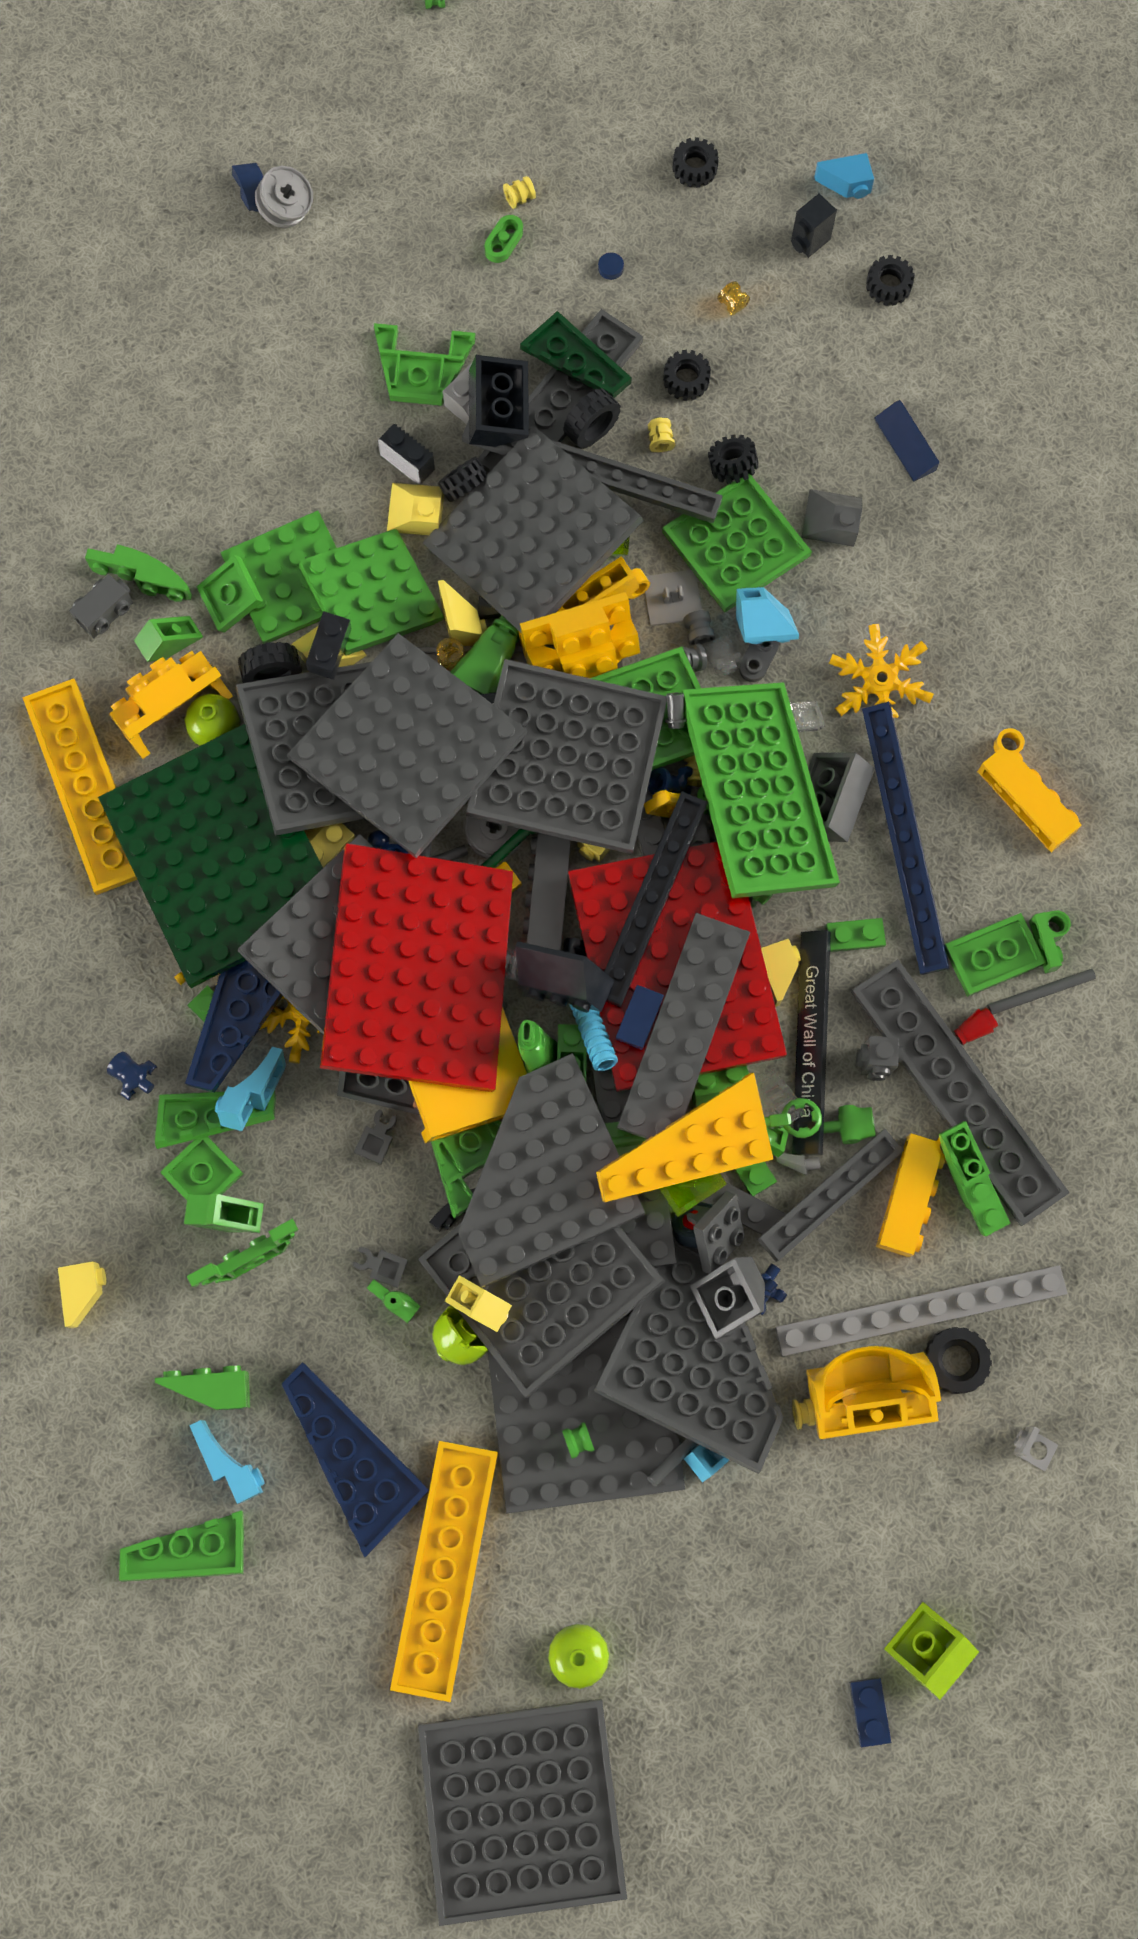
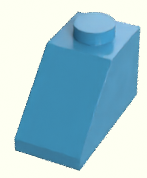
(846, 175)

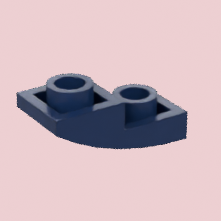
(248, 178)

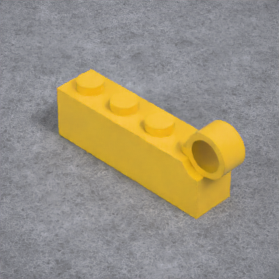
(609, 581)
(1027, 794)
(910, 1196)

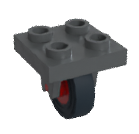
(711, 1229)

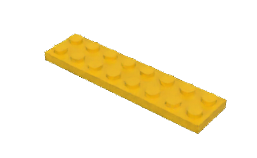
(80, 778)
(444, 1571)

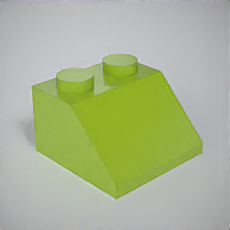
(931, 1650)

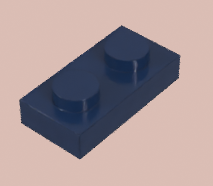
(870, 1712)

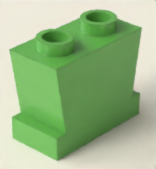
(223, 1213)

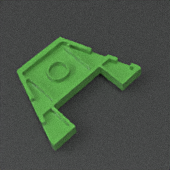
(420, 375)
(460, 1157)
(239, 1263)

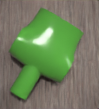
(853, 1124)
(404, 1305)

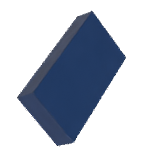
(639, 1017)

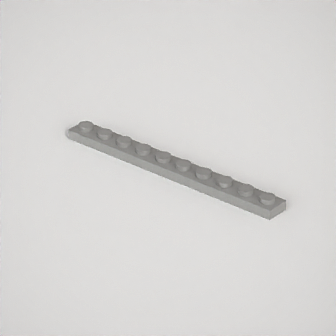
(920, 1310)

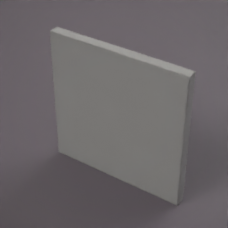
(672, 597)

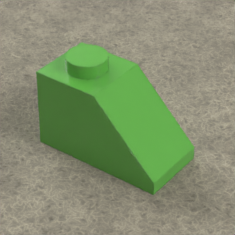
(166, 637)

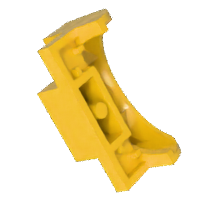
(582, 637)
(163, 692)
(870, 1391)

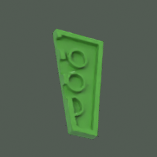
(194, 1117)
(191, 1552)

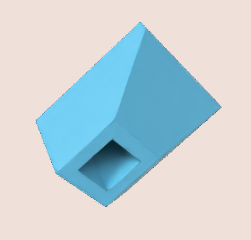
(763, 617)

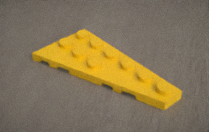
(704, 1142)

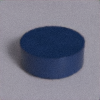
(610, 266)

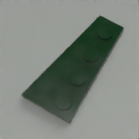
(571, 352)

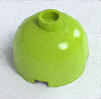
(210, 718)
(456, 1339)
(578, 1656)

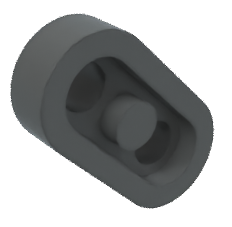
(760, 656)

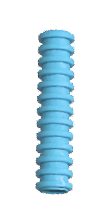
(595, 1039)

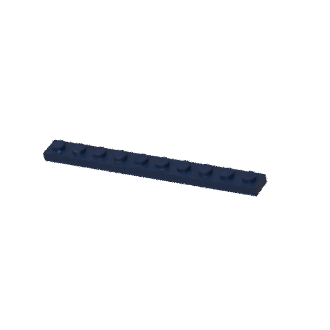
(905, 839)

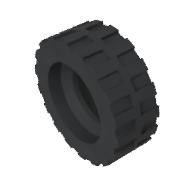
(591, 418)
(269, 662)
(979, 1359)

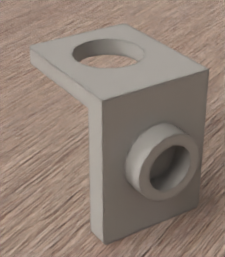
(1024, 1442)

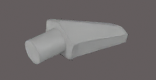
(799, 1163)

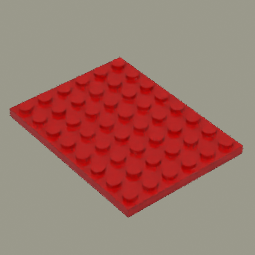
(603, 899)
(417, 969)

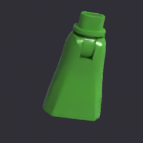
(485, 659)
(536, 1046)

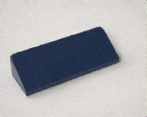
(907, 441)

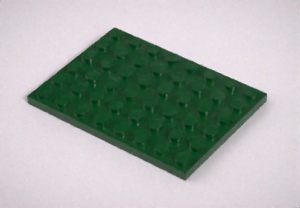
(208, 852)

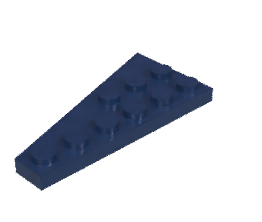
(234, 1017)
(361, 1470)

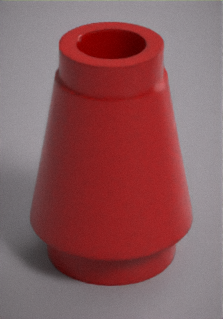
(976, 1026)

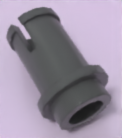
(675, 710)

